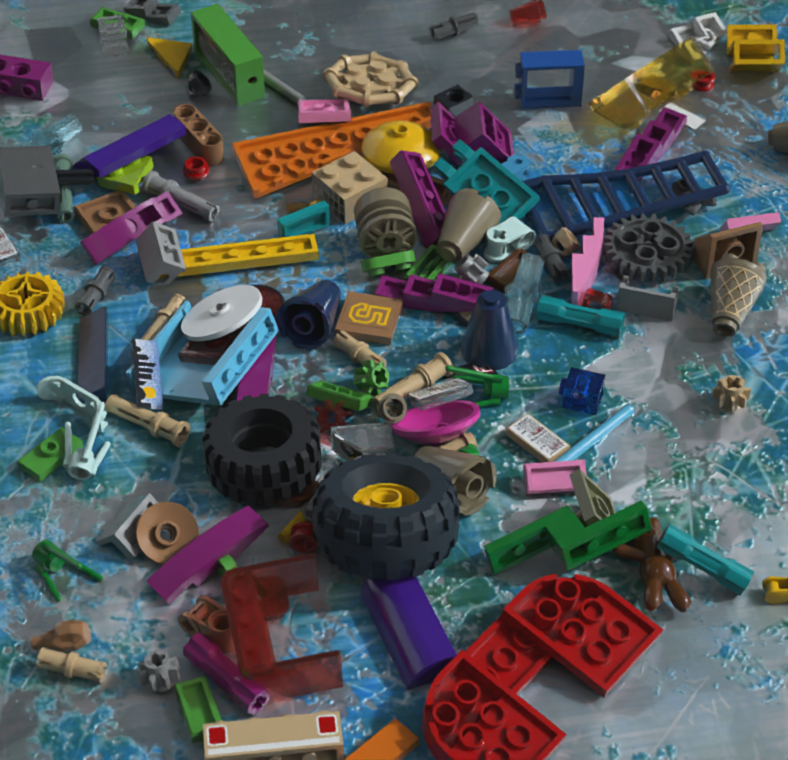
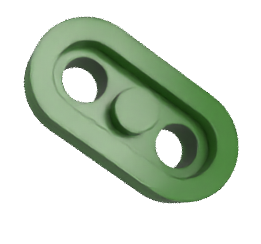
(376, 265)

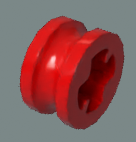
(705, 84)
(303, 537)

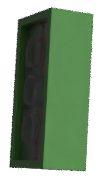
(228, 54)

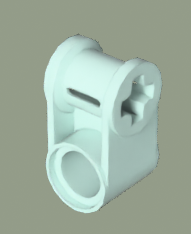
(507, 238)

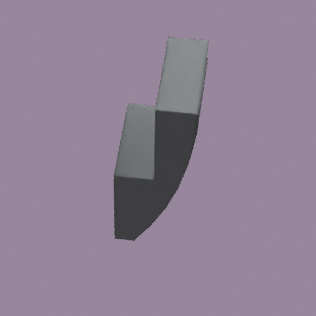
(153, 12)

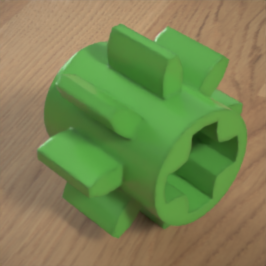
(371, 377)

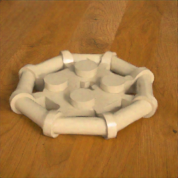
(370, 79)

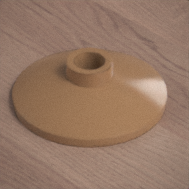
(168, 517)

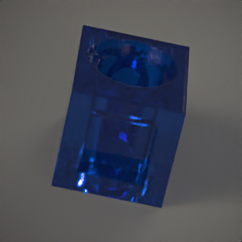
(582, 391)

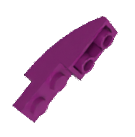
(129, 226)

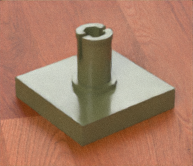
(592, 500)

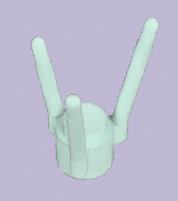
(82, 463)

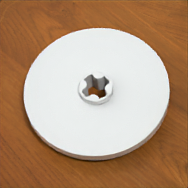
(221, 313)

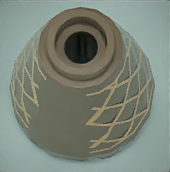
(734, 292)

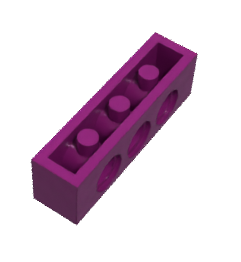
(25, 77)

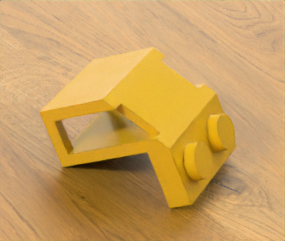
(754, 47)

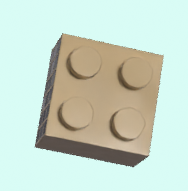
(344, 183)

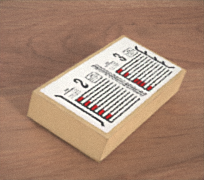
(537, 439)

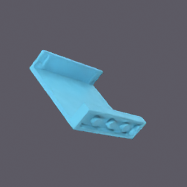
(203, 381)

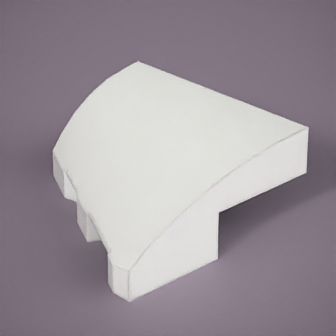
(705, 29)

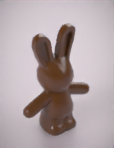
(655, 570)

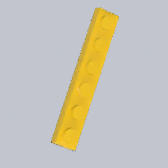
(249, 254)

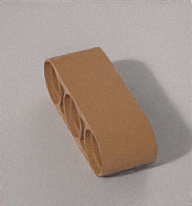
(200, 135)

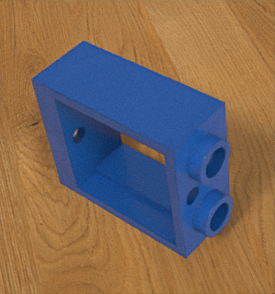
(550, 96)

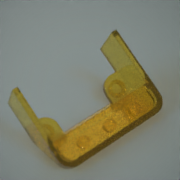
(653, 85)

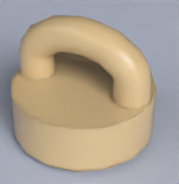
(567, 240)

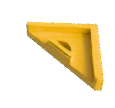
(171, 53)

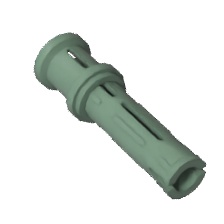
(66, 200)

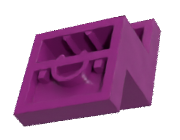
(475, 128)

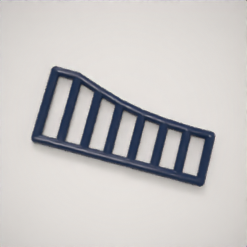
(630, 176)

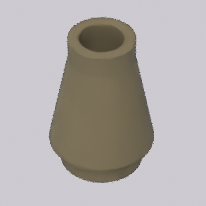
(396, 405)

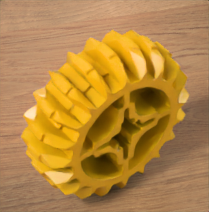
(29, 303)

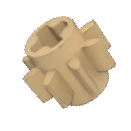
(731, 393)

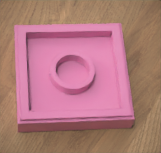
(324, 110)

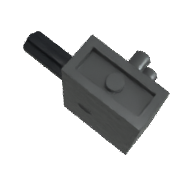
(32, 183)

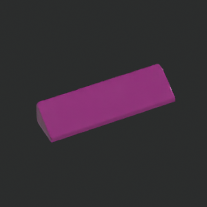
(422, 195)

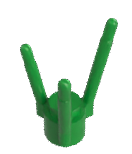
(493, 385)
(52, 558)

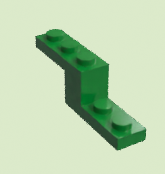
(568, 537)

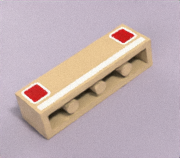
(276, 738)

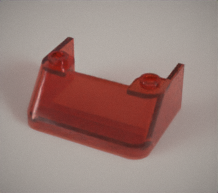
(261, 595)

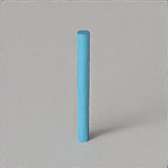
(597, 434)

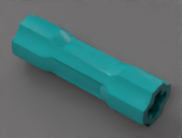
(600, 320)
(725, 570)

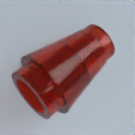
(530, 12)

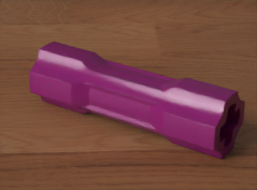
(210, 659)

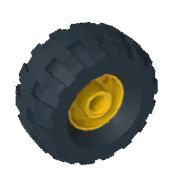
(386, 516)

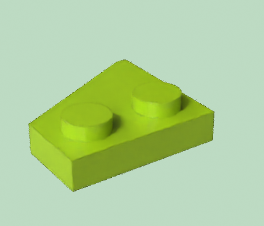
(128, 177)

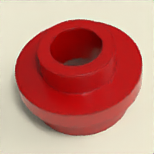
(196, 168)

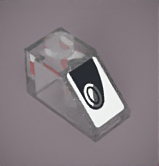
(362, 440)

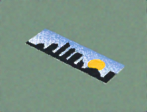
(147, 374)

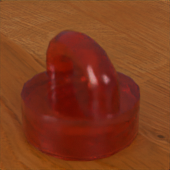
(597, 297)

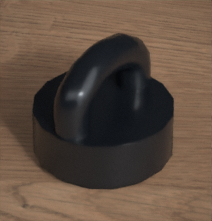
(199, 83)

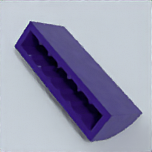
(408, 628)

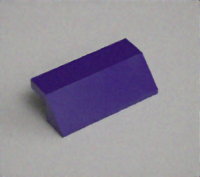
(132, 146)

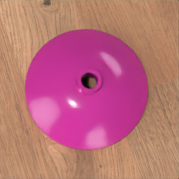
(437, 423)

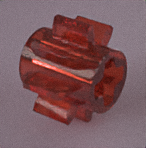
(323, 417)

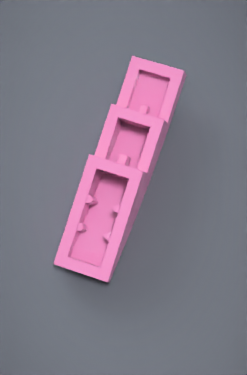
(586, 265)

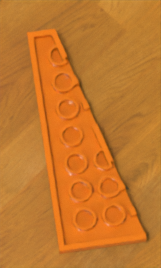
(293, 155)

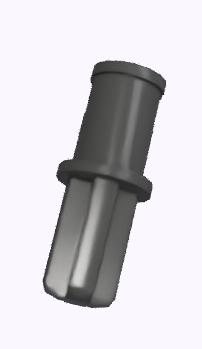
(453, 26)

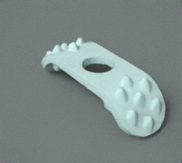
(62, 390)

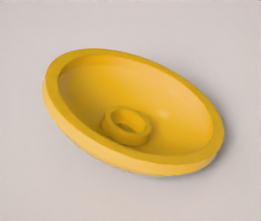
(390, 137)

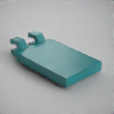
(490, 178)

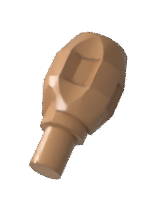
(64, 637)

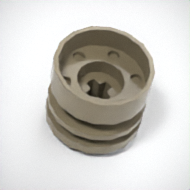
(384, 222)

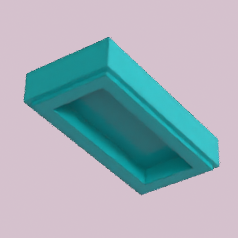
(305, 220)

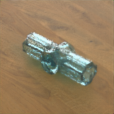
(56, 134)
(524, 291)

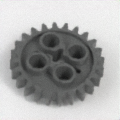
(648, 248)

